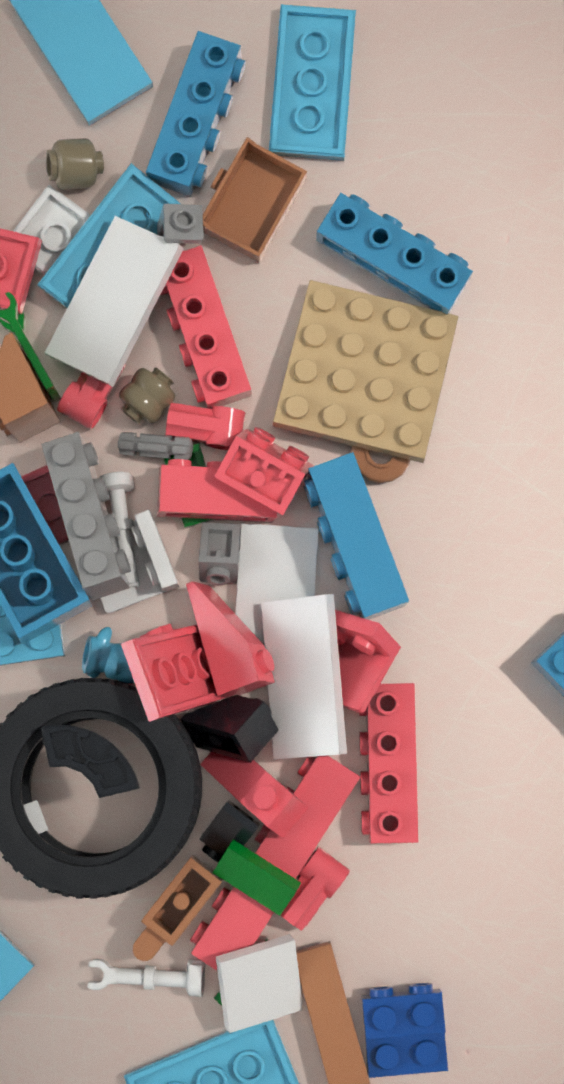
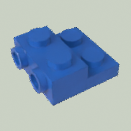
(404, 1031)

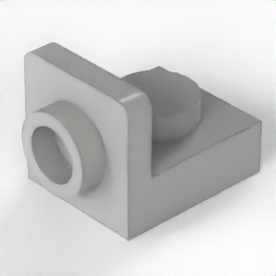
(181, 223)
(219, 553)

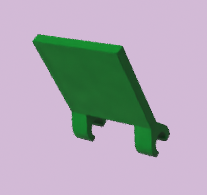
(9, 321)

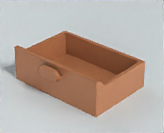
(252, 199)

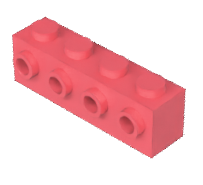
(205, 331)
(390, 766)

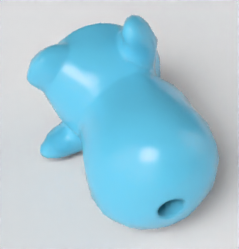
(105, 657)

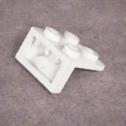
(152, 566)

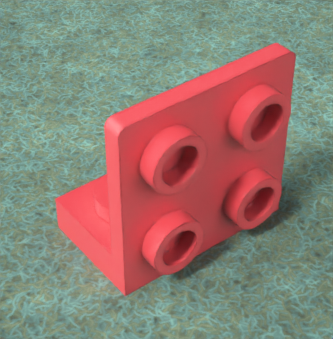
(264, 469)
(364, 658)

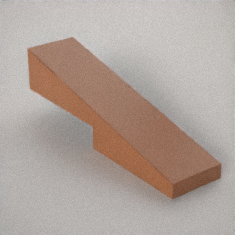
(331, 1015)

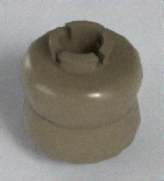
(147, 395)

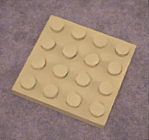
(366, 371)

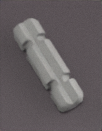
(155, 445)

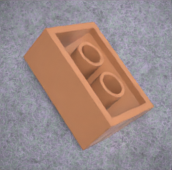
(23, 400)

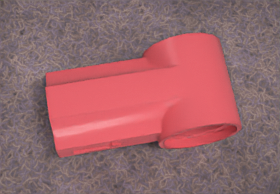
(85, 400)
(212, 426)
(319, 881)

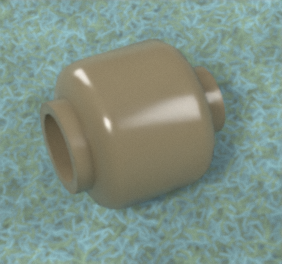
(74, 163)

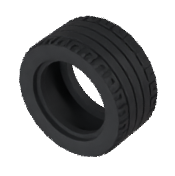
(77, 872)

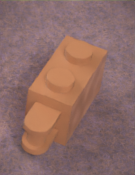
(176, 908)

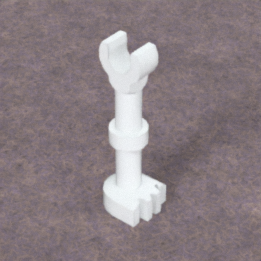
(117, 485)
(150, 977)

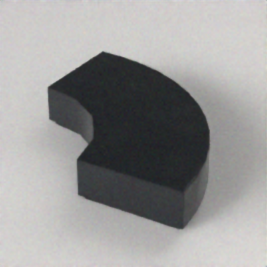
(92, 756)

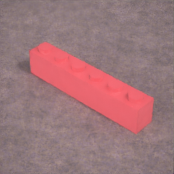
(242, 918)

